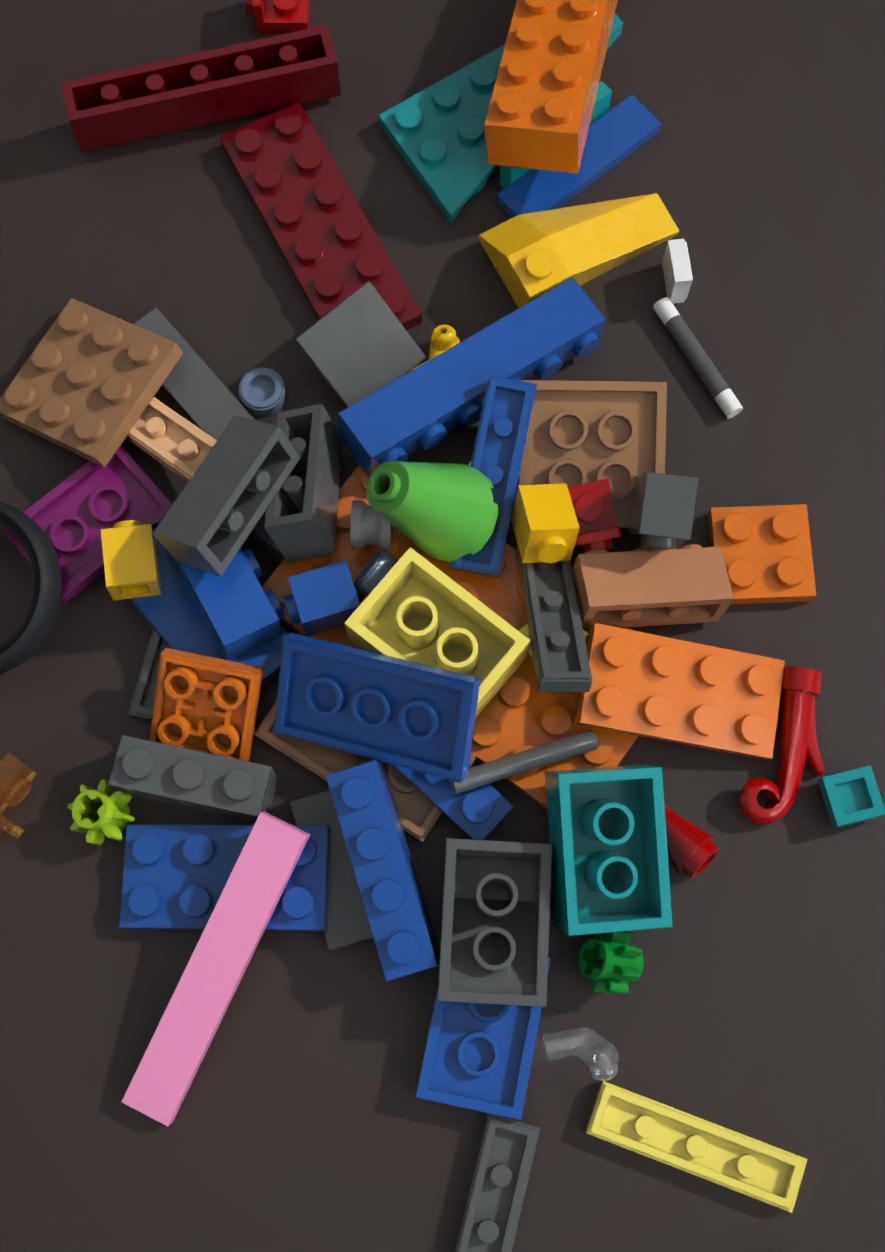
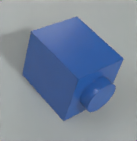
(322, 598)

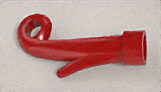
(797, 742)

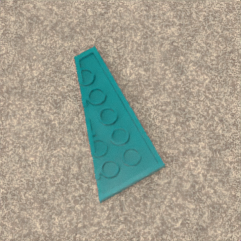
(444, 131)

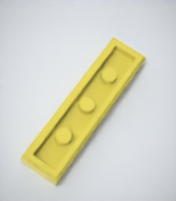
(696, 1146)

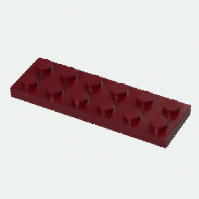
(313, 214)

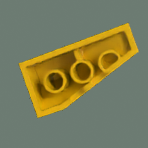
(577, 241)

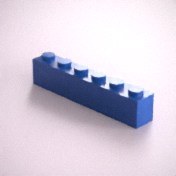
(452, 386)

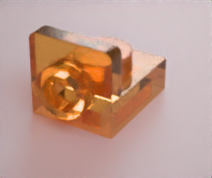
(14, 787)

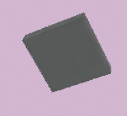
(359, 346)

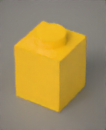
(544, 523)
(131, 560)

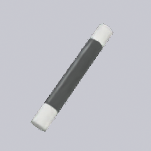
(698, 357)

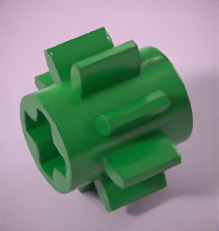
(611, 962)

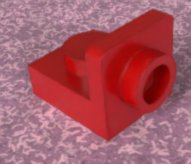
(279, 15)
(594, 515)

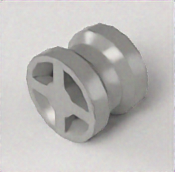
(369, 527)

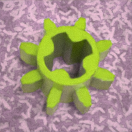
(100, 813)

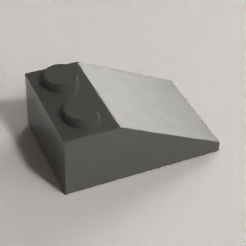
(495, 923)

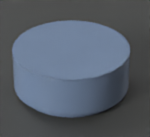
(262, 392)
(374, 572)

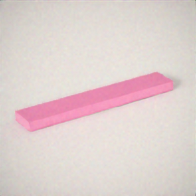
(215, 968)

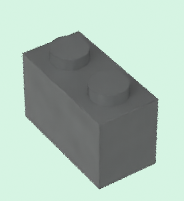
(663, 509)

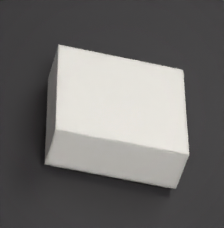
(677, 270)

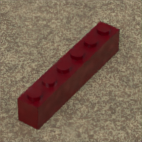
(202, 88)

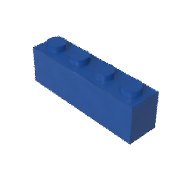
(384, 870)

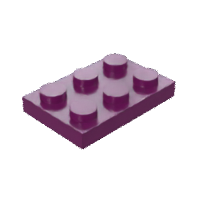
(83, 506)

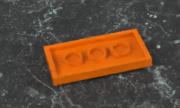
(681, 692)

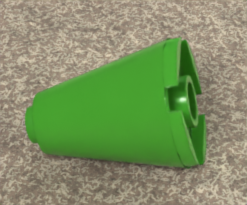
(436, 505)

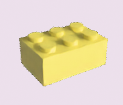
(437, 623)

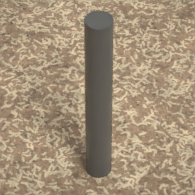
(526, 761)

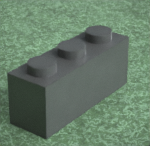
(227, 495)
(306, 506)
(193, 779)

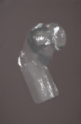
(587, 1046)

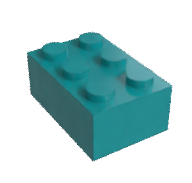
(608, 849)

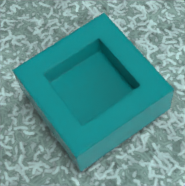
(851, 797)

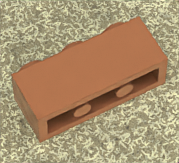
(652, 586)

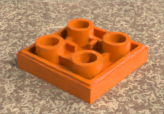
(206, 704)

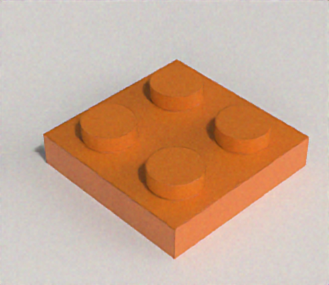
(765, 552)

